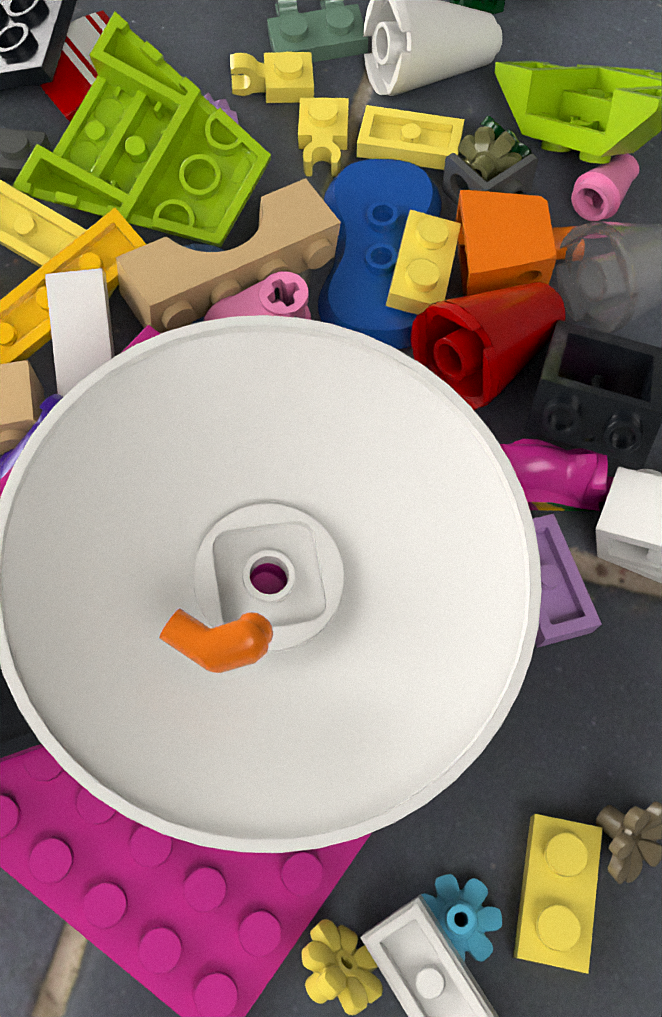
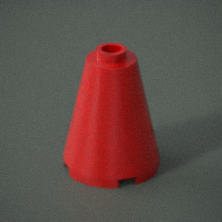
(486, 337)

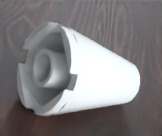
(426, 42)

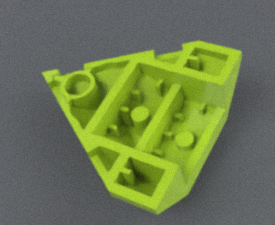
(583, 106)

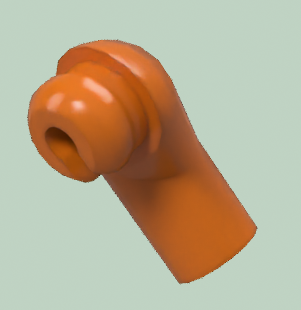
(219, 647)

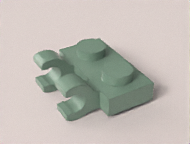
(326, 33)

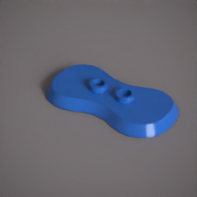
(373, 207)

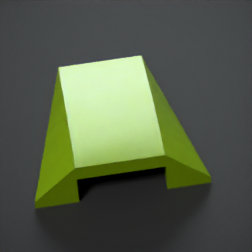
(148, 148)

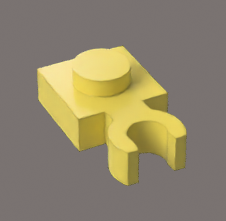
(323, 131)

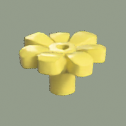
(340, 968)

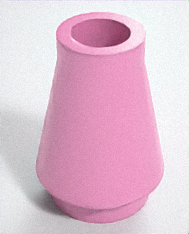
(602, 189)

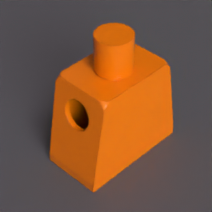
(506, 240)

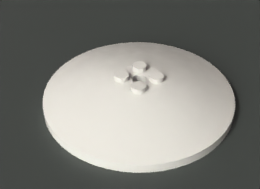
(242, 451)

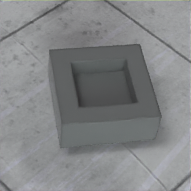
(16, 148)

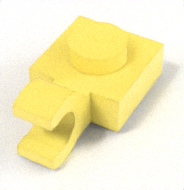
(282, 76)

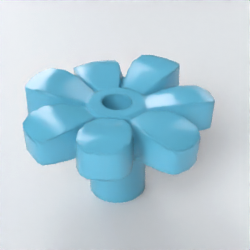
(468, 904)

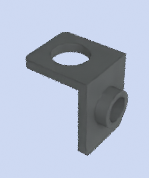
(514, 180)

